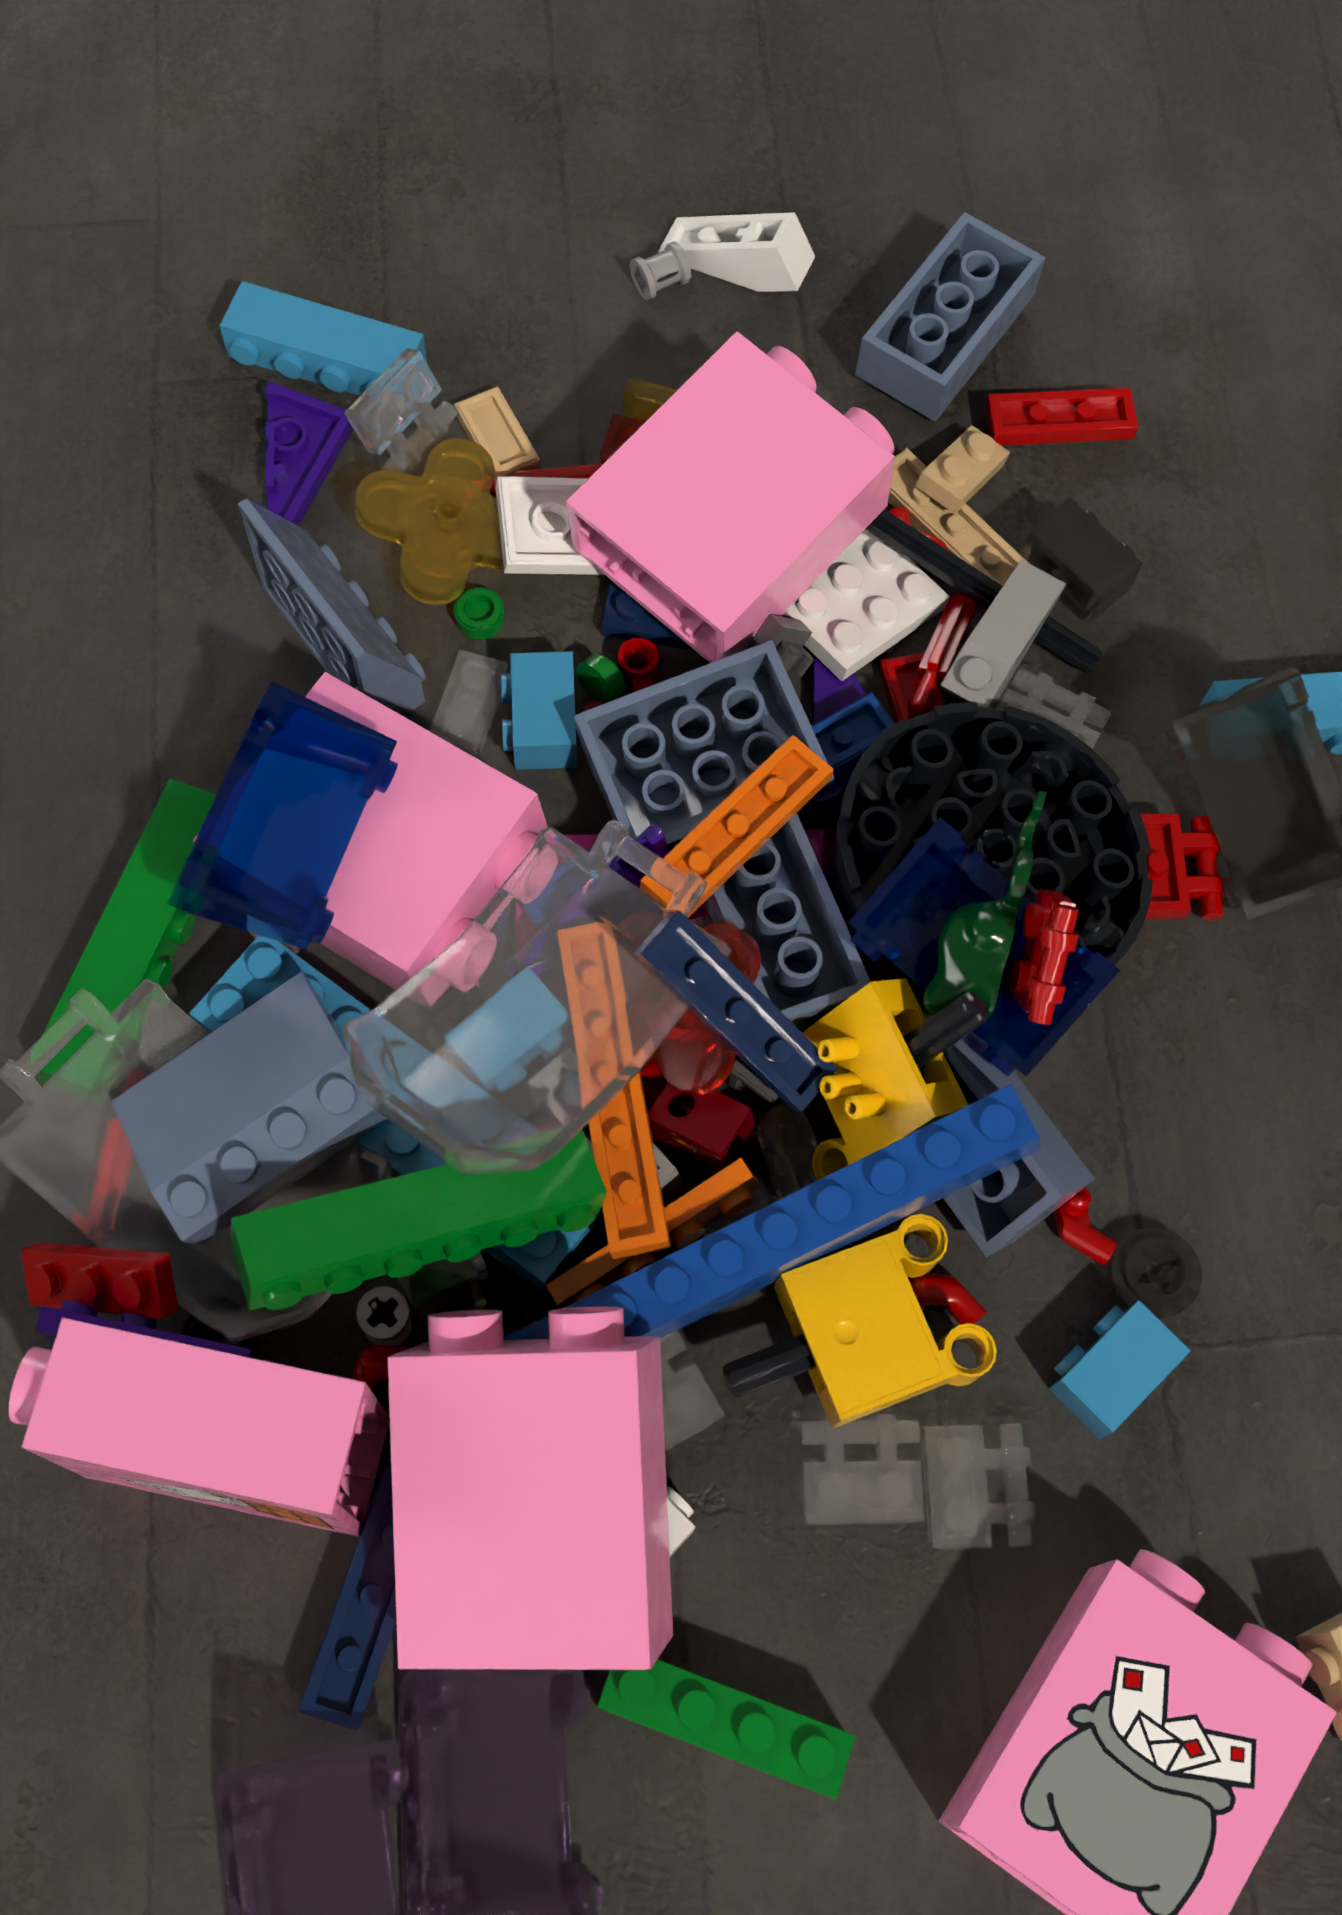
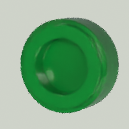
(479, 613)
(601, 678)

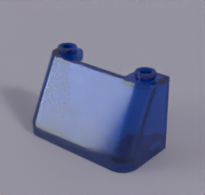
(283, 820)
(905, 927)

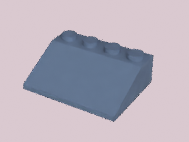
(330, 612)
(691, 740)
(245, 1111)

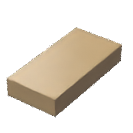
(493, 425)

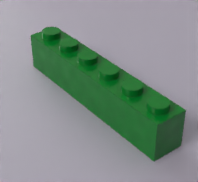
(137, 926)
(408, 1223)

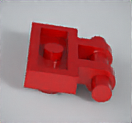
(1167, 867)
(1050, 936)

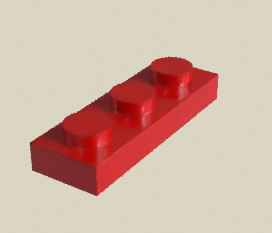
(1061, 416)
(100, 1277)

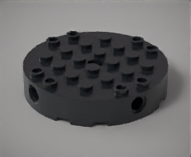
(982, 779)

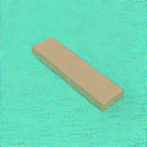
(962, 532)

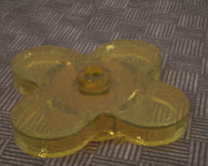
(438, 519)

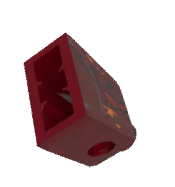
(700, 1128)

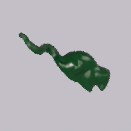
(980, 935)

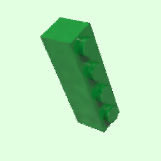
(731, 1725)

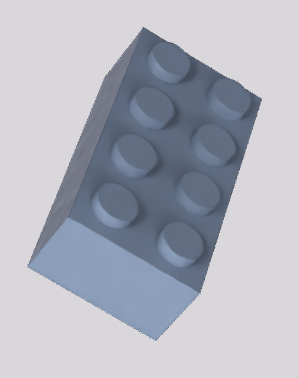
(949, 316)
(797, 925)
(1027, 1191)

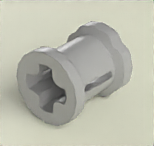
(660, 270)
(390, 1301)

